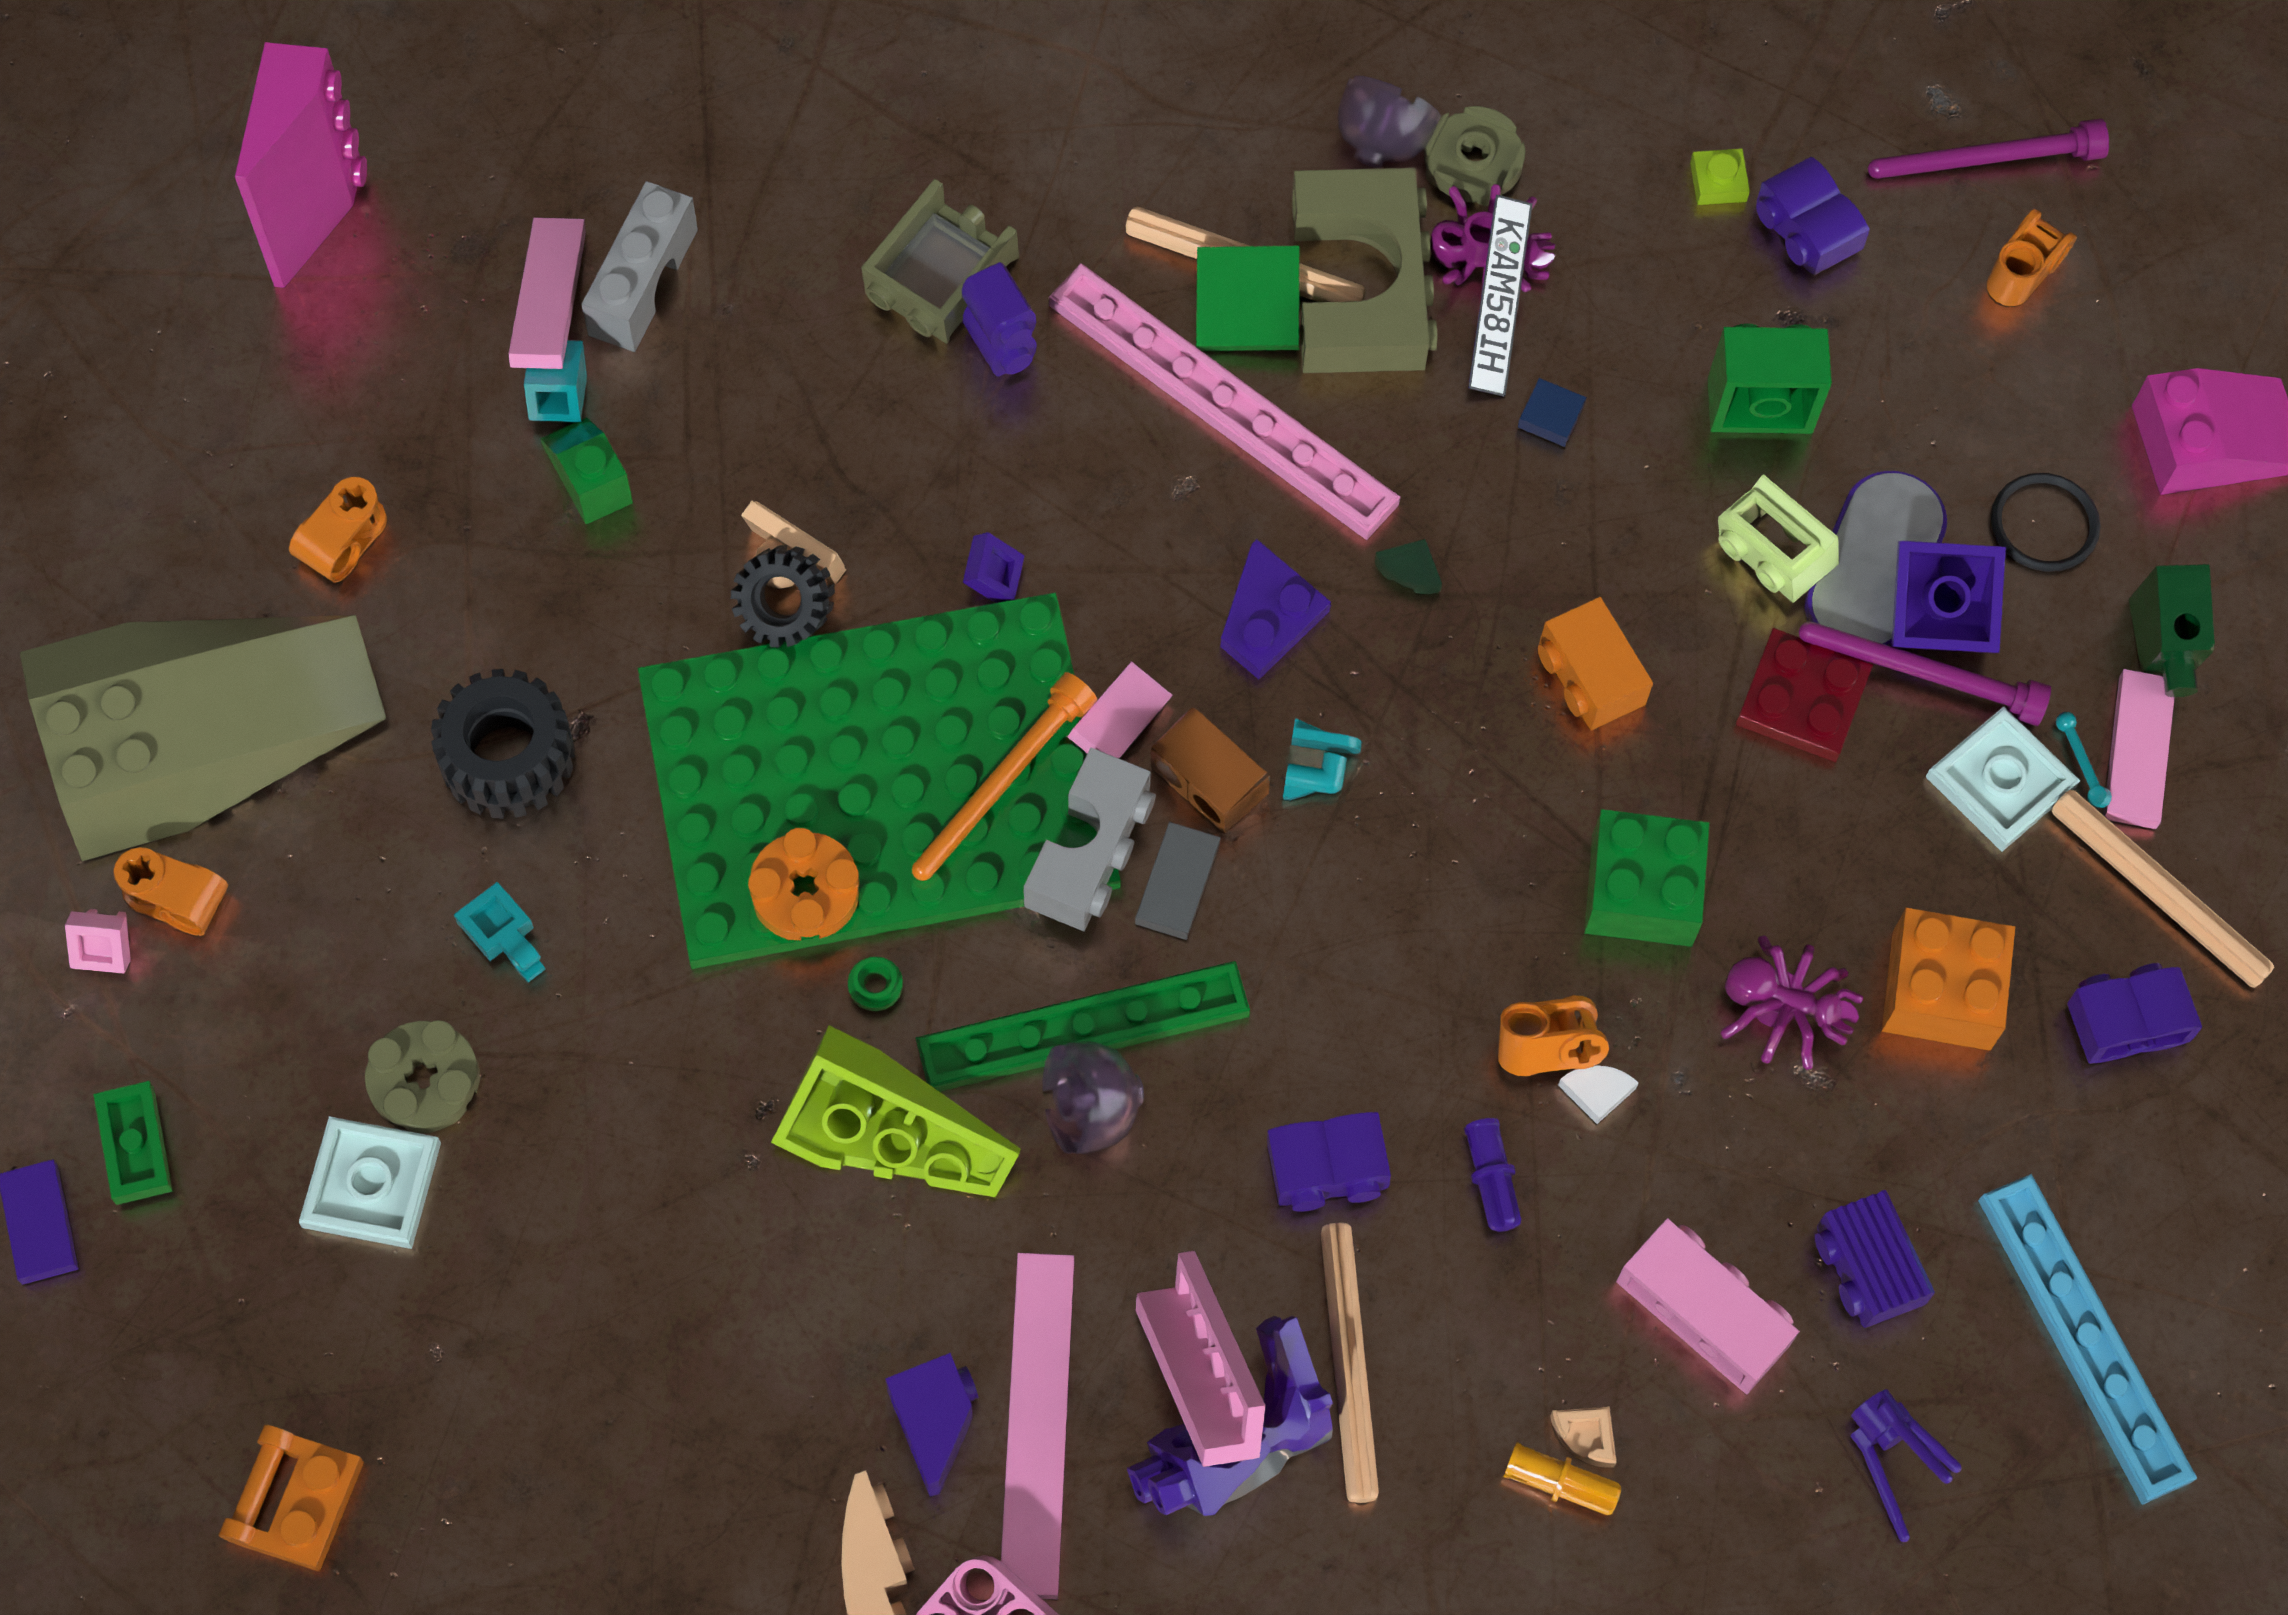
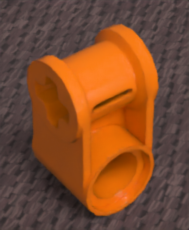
(2027, 260)
(340, 531)
(177, 893)
(1546, 1035)

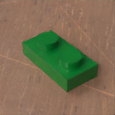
(132, 1142)

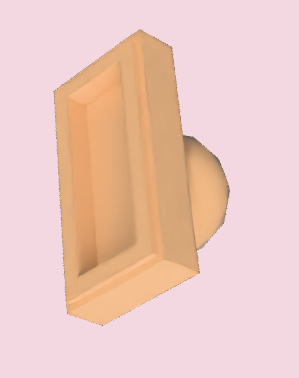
(781, 532)

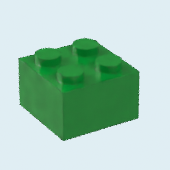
(1769, 379)
(1647, 878)

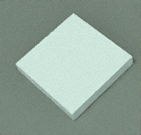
(2002, 778)
(370, 1182)

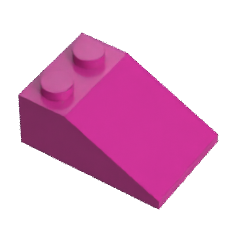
(2212, 428)

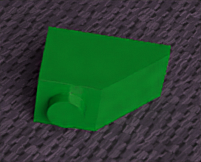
(588, 469)

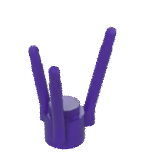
(1887, 1424)

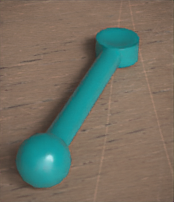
(2097, 795)

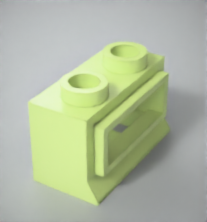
(1770, 564)

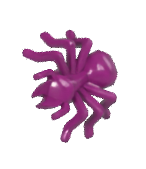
(1468, 242)
(1779, 996)

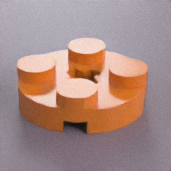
(802, 855)

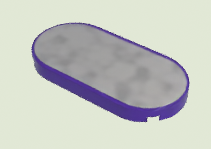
(1874, 517)

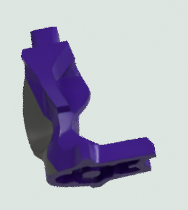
(1294, 1422)

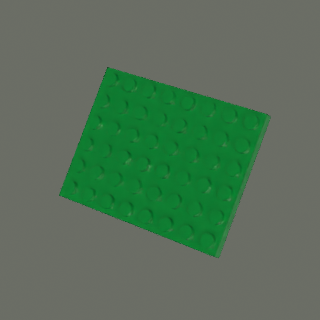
(874, 746)

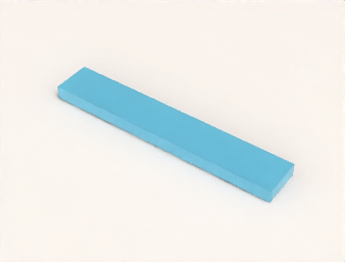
(2087, 1339)

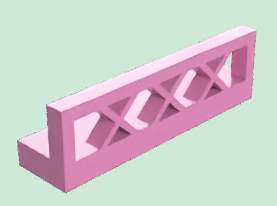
(1203, 1366)

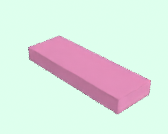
(2139, 750)

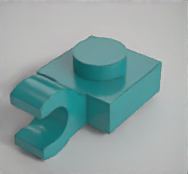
(498, 926)

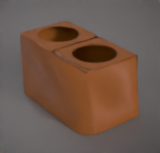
(1209, 770)

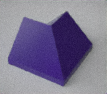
(1948, 596)

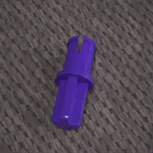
(1493, 1174)

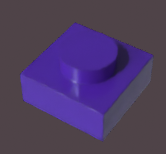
(993, 568)

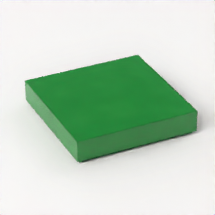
(1248, 298)

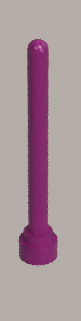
(2086, 140)
(2024, 699)

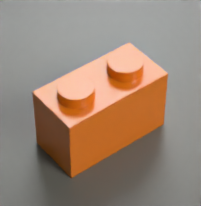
(1594, 664)

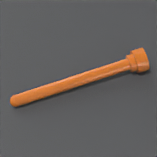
(1069, 699)

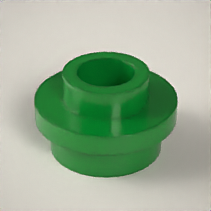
(870, 969)

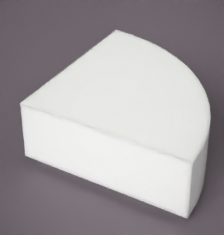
(1598, 1089)

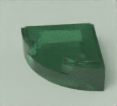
(1410, 566)

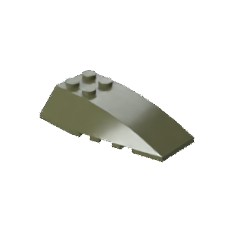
(191, 717)

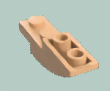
(871, 1561)

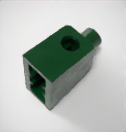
(2174, 624)

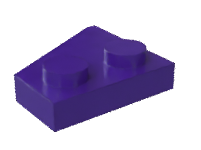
(1269, 611)

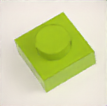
(1719, 176)

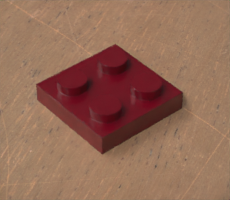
(1804, 695)

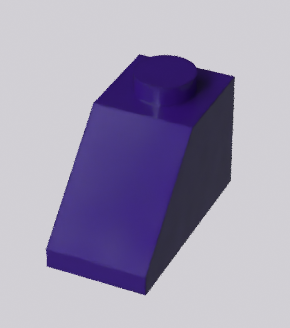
(934, 1415)

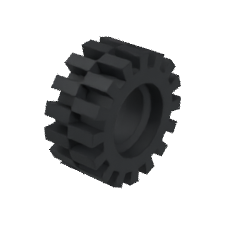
(757, 613)

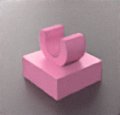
(98, 941)

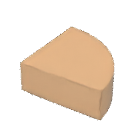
(1586, 1434)

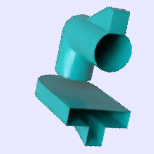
(1328, 779)

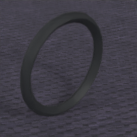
(2073, 488)

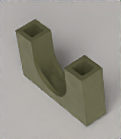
(1383, 212)

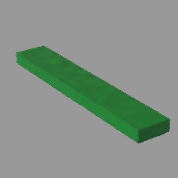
(1110, 1018)

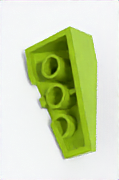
(880, 1117)

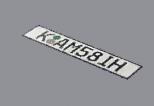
(1500, 295)

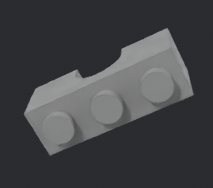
(624, 289)
(1073, 881)

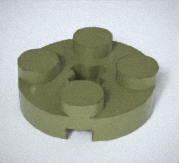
(1463, 131)
(414, 1045)

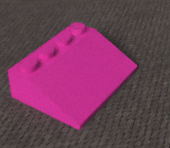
(297, 156)

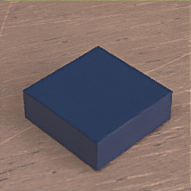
(1551, 412)

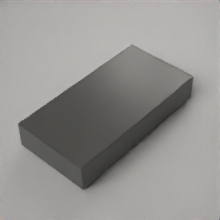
(1177, 881)

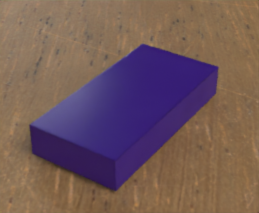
(37, 1222)

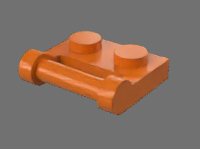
(309, 1505)

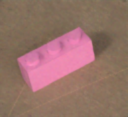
(1708, 1305)

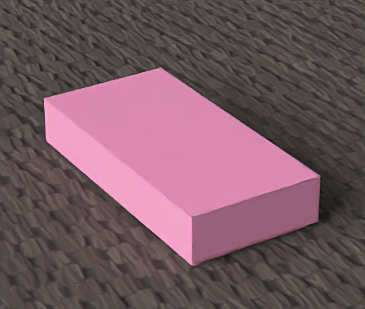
(1121, 713)

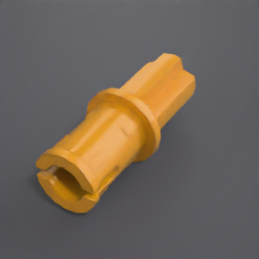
(1562, 1479)

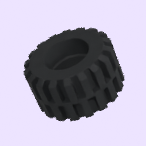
(495, 705)

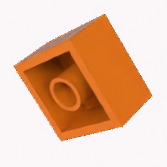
(1948, 979)

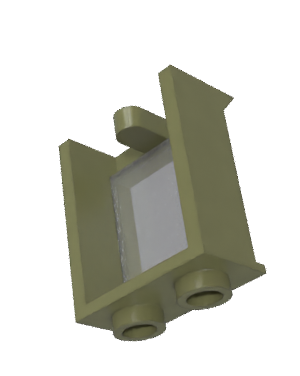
(929, 258)

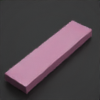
(547, 293)

